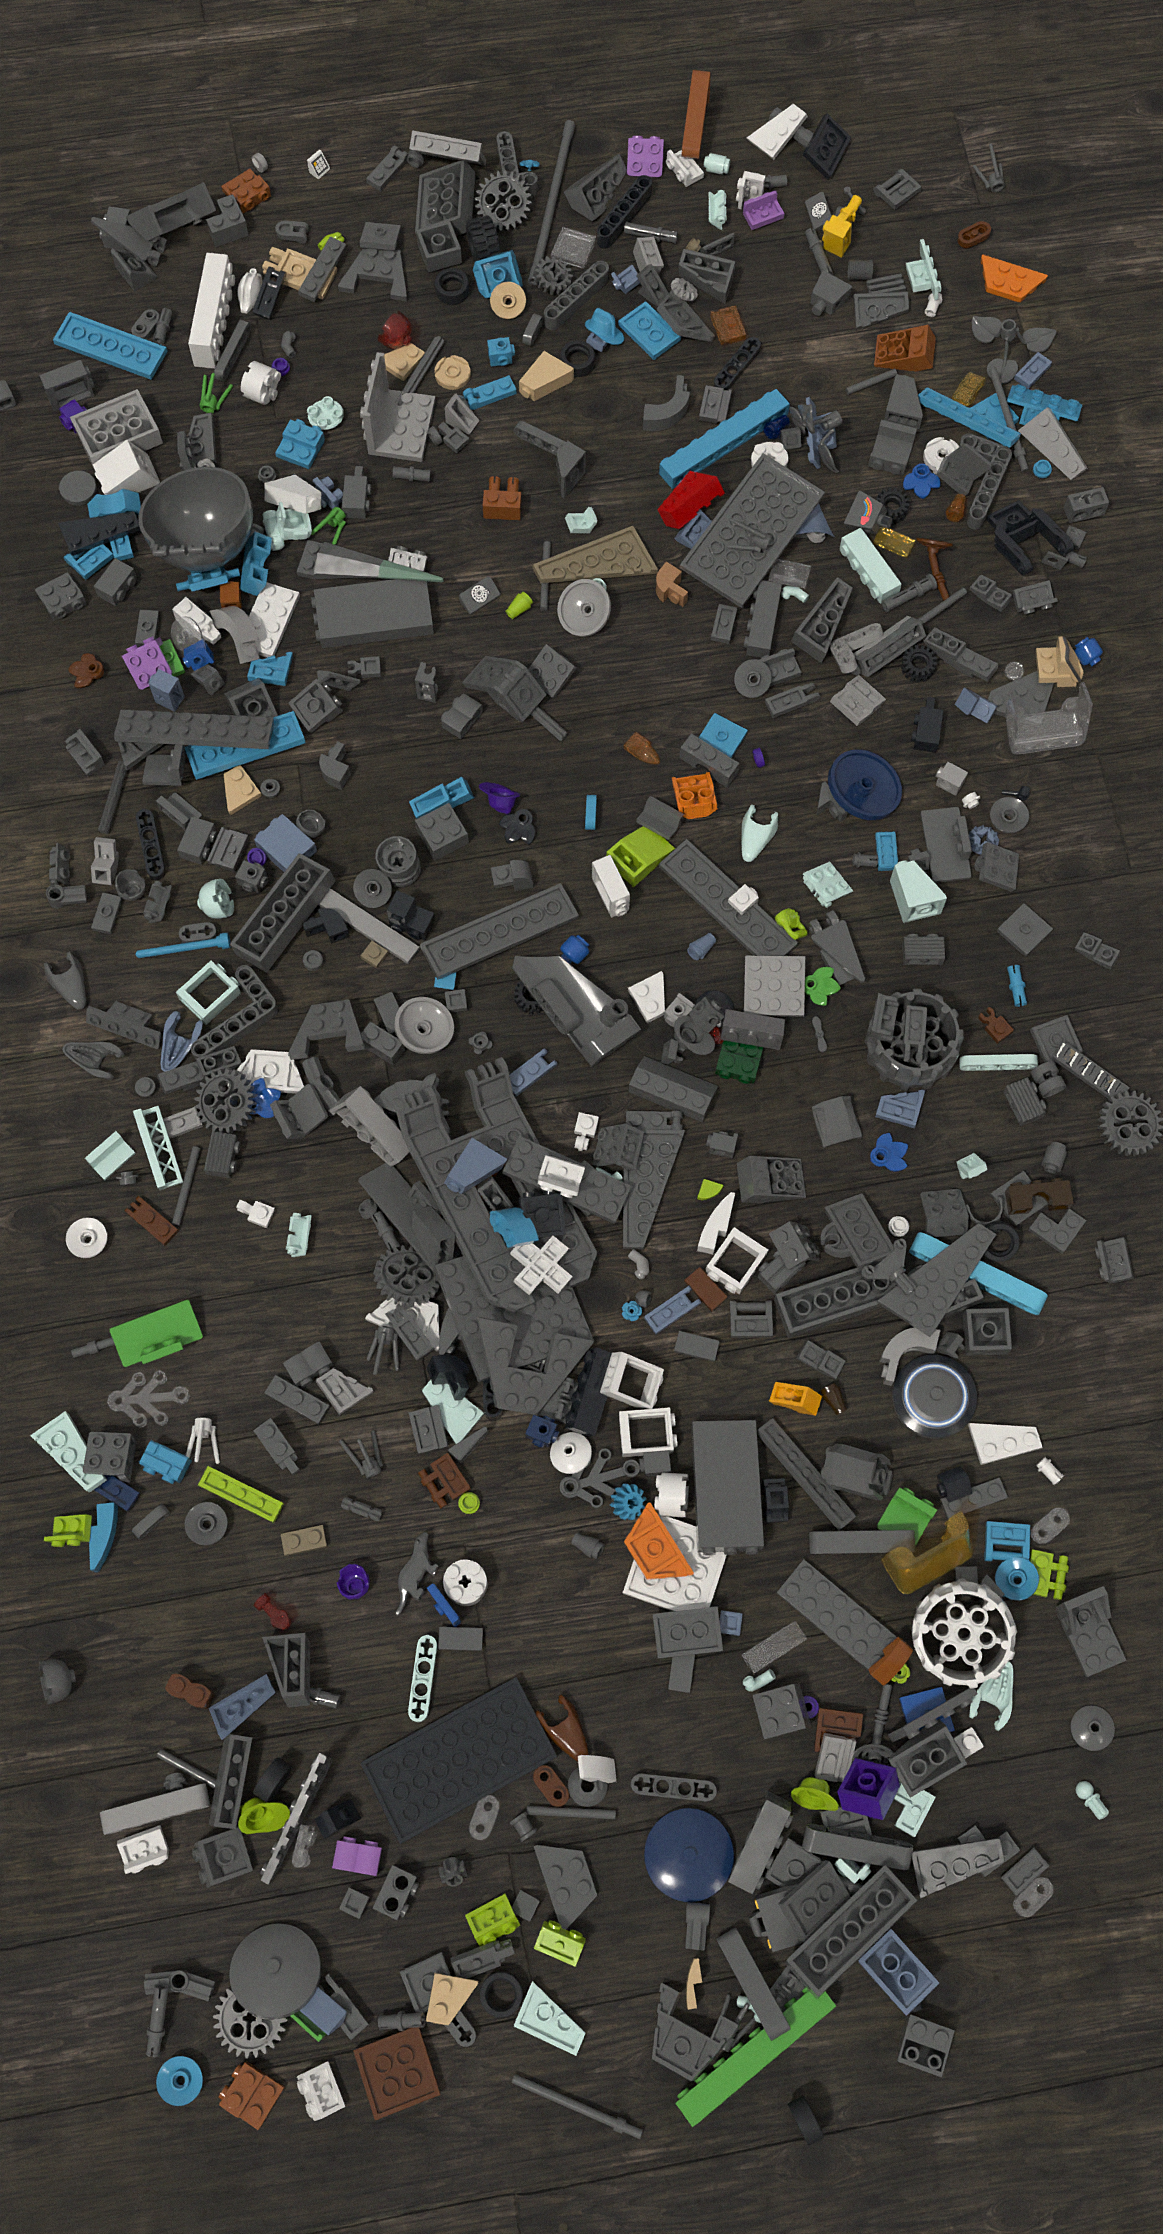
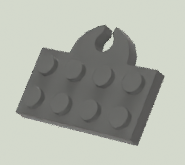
(856, 1233)

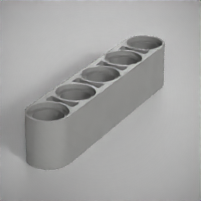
(154, 1809)

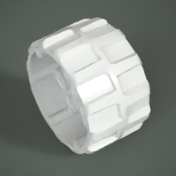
(935, 1664)

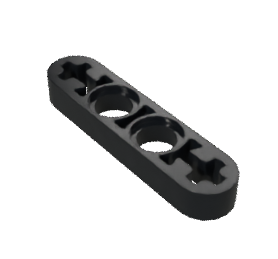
(735, 364)
(150, 844)

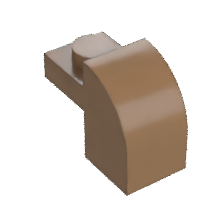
(667, 585)

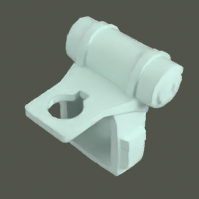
(286, 525)

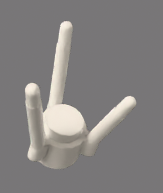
(202, 1430)

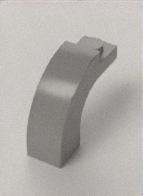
(241, 630)
(905, 1341)

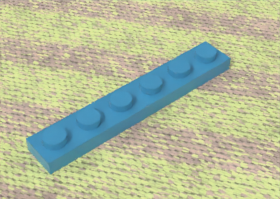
(968, 417)

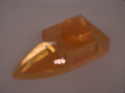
(641, 749)

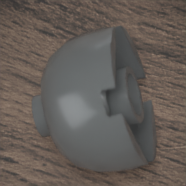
(56, 1680)

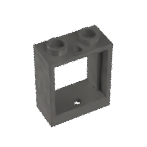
(64, 375)

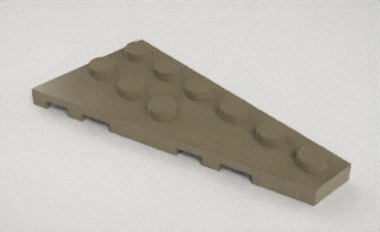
(606, 557)

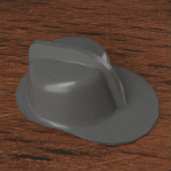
(692, 1037)

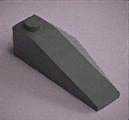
(594, 190)

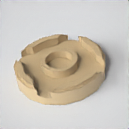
(452, 372)

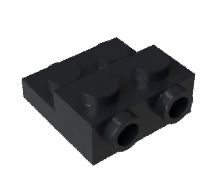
(545, 1212)

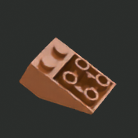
(906, 349)

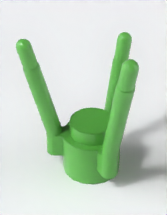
(208, 401)
(334, 518)

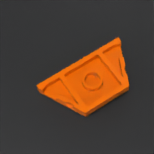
(1009, 279)
(655, 1548)

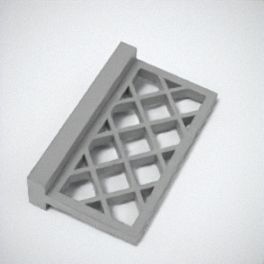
(447, 147)

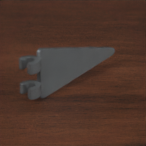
(131, 240)
(837, 944)

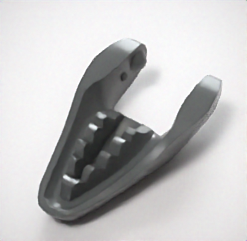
(70, 983)
(91, 1055)

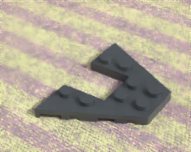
(522, 1388)

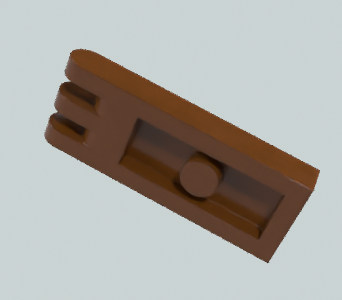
(152, 1221)

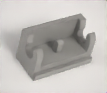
(647, 253)

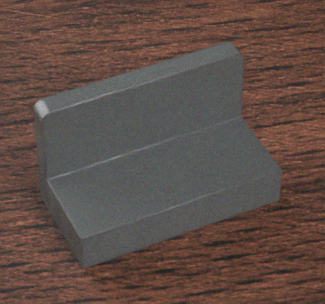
(178, 810)
(660, 818)

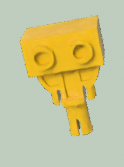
(838, 229)

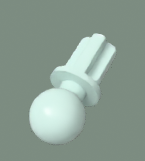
(1085, 1791)

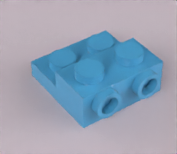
(300, 443)

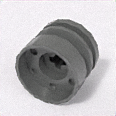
(396, 852)

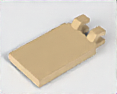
(297, 268)

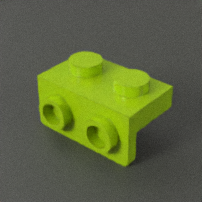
(560, 1943)

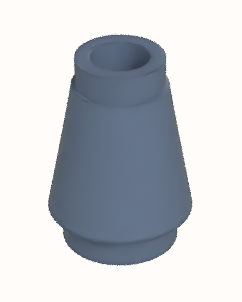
(701, 946)

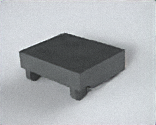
(776, 1925)

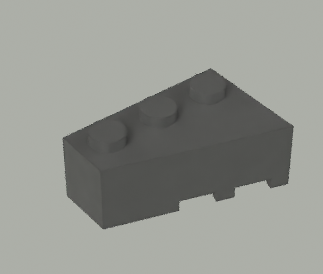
(291, 1666)

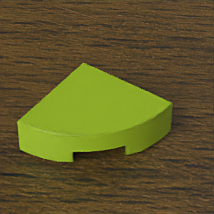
(709, 1190)

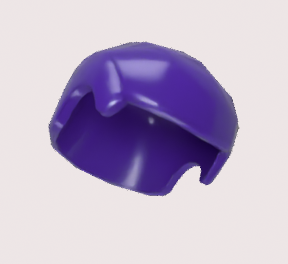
(353, 1581)

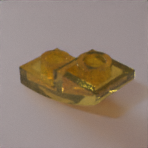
(968, 388)

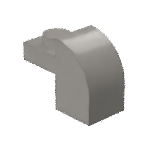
(105, 862)

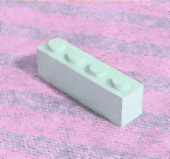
(870, 565)

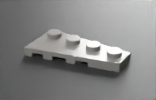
(1052, 441)

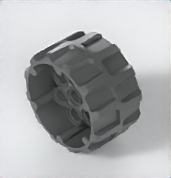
(918, 1074)

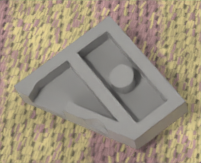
(342, 1391)

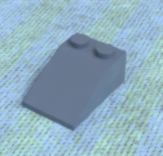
(898, 1972)

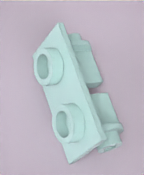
(717, 210)
(298, 1243)

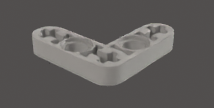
(843, 646)

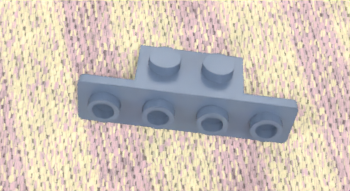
(814, 439)

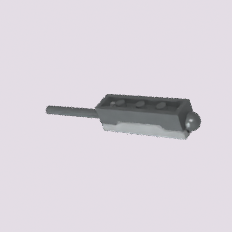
(897, 639)

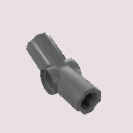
(322, 1083)
(194, 1984)

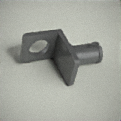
(1072, 558)

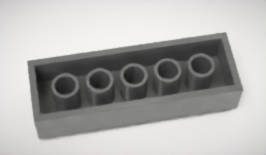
(282, 912)
(829, 1301)
(850, 1932)

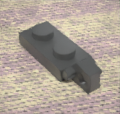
(482, 1958)

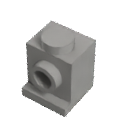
(680, 1003)

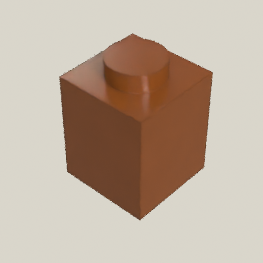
(230, 594)

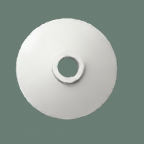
(80, 1231)
(577, 1459)

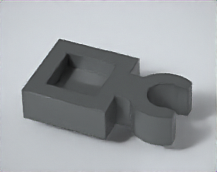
(367, 668)

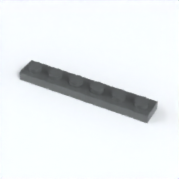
(805, 1474)

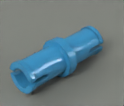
(1017, 985)

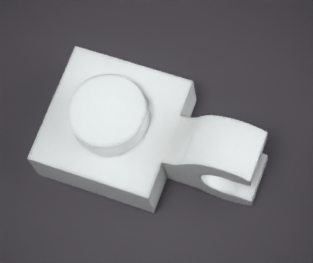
(258, 1213)

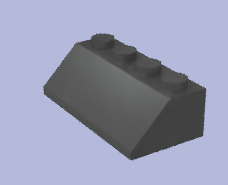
(672, 1088)

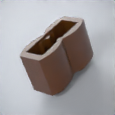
(186, 1689)

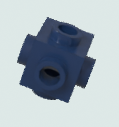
(538, 1424)

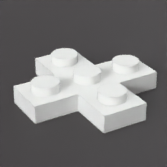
(541, 1266)

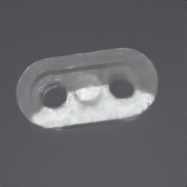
(1049, 1526)
(484, 1817)
(1034, 1899)

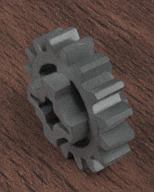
(552, 275)

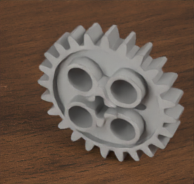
(230, 2016)

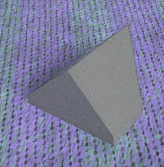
(460, 415)

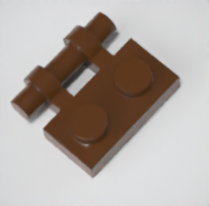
(450, 1477)

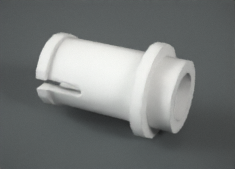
(933, 305)
(1049, 1470)

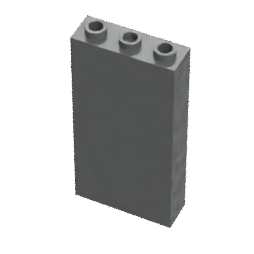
(372, 612)
(727, 1487)

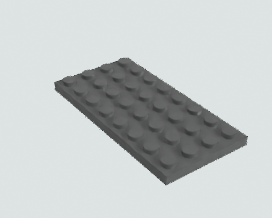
(767, 500)

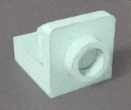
(971, 1166)

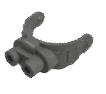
(997, 1218)

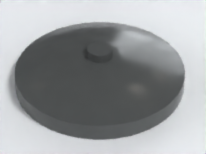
(275, 1971)

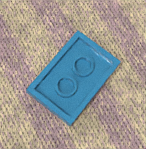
(649, 330)

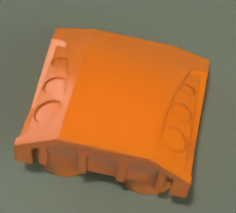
(695, 795)

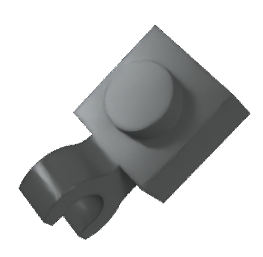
(453, 438)

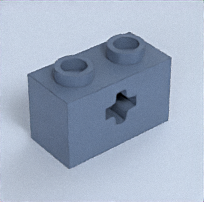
(166, 690)

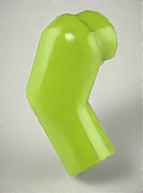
(336, 235)

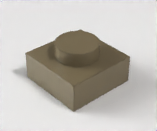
(374, 954)

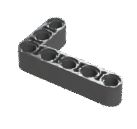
(993, 454)
(240, 1018)

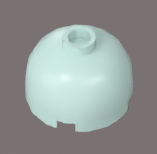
(215, 899)

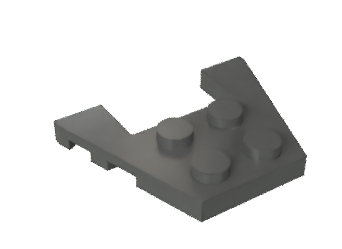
(376, 266)
(324, 1022)
(683, 2046)

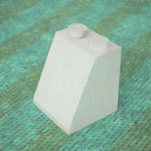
(125, 469)

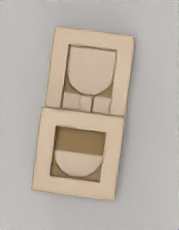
(693, 1977)

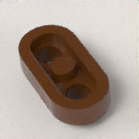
(971, 235)
(550, 1786)

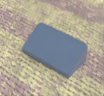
(693, 530)
(324, 2012)

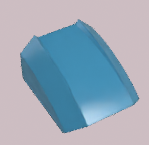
(496, 270)

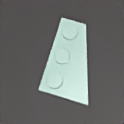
(548, 2021)

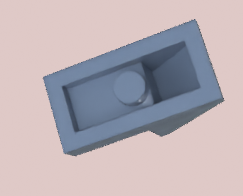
(975, 705)

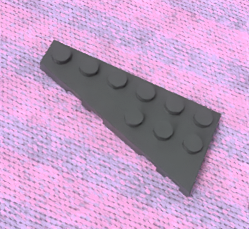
(939, 1281)
(299, 1810)

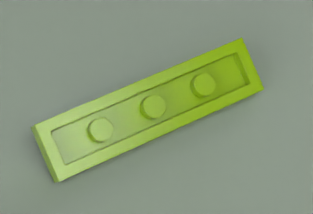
(241, 1494)

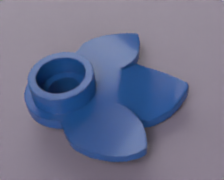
(921, 483)
(264, 1098)
(891, 1152)

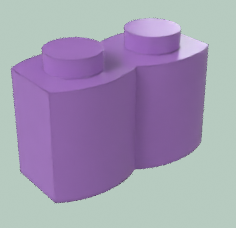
(357, 1857)

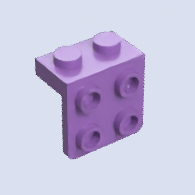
(645, 156)
(146, 661)

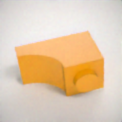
(796, 1397)

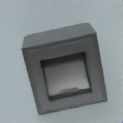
(525, 1905)

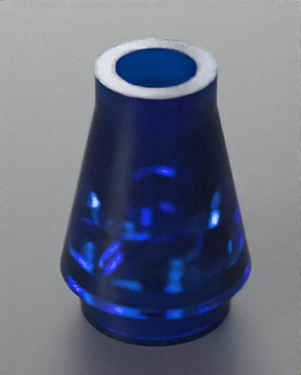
(773, 428)

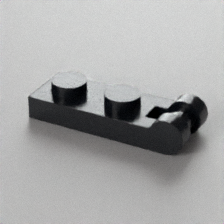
(269, 293)

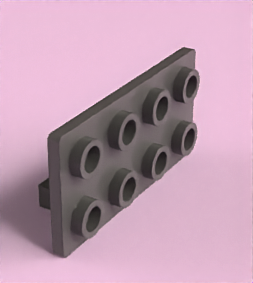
(947, 844)

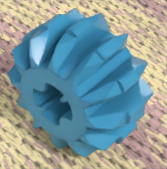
(635, 1498)

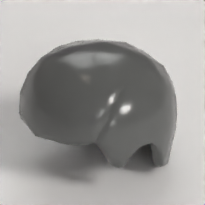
(310, 823)
(130, 885)

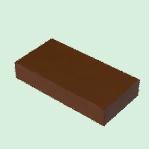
(705, 1289)

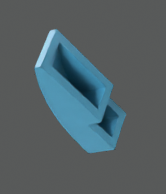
(453, 793)
(102, 1535)

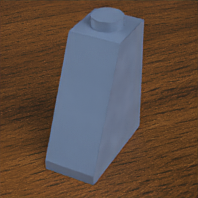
(473, 1167)

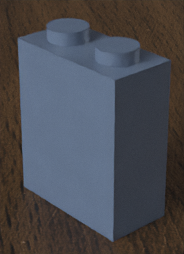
(283, 842)

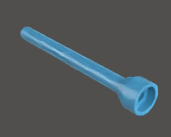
(220, 941)

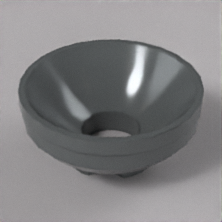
(583, 1798)

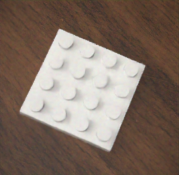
(679, 1592)

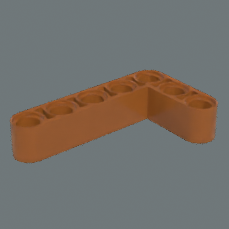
(696, 112)

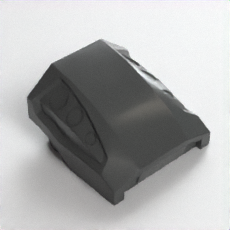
(836, 1121)

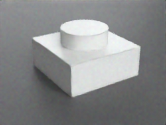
(968, 1742)

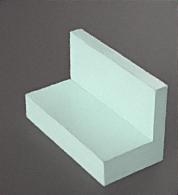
(110, 1155)

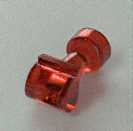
(278, 1617)

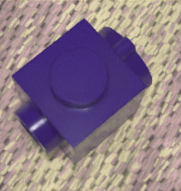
(68, 410)

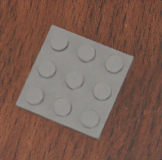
(774, 985)

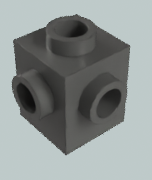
(251, 877)
(707, 1014)

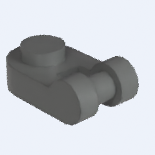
(286, 229)

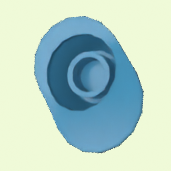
(604, 327)

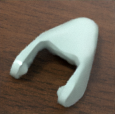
(756, 835)
(997, 1693)

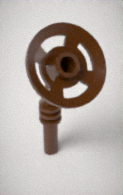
(933, 548)

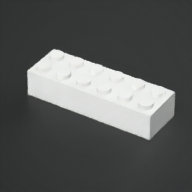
(211, 310)

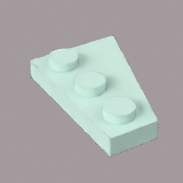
(458, 1416)

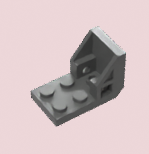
(507, 684)
(1090, 1631)

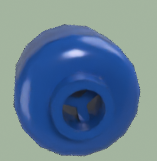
(1088, 651)
(574, 949)

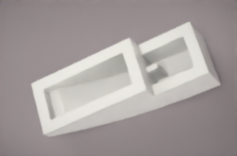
(716, 1225)

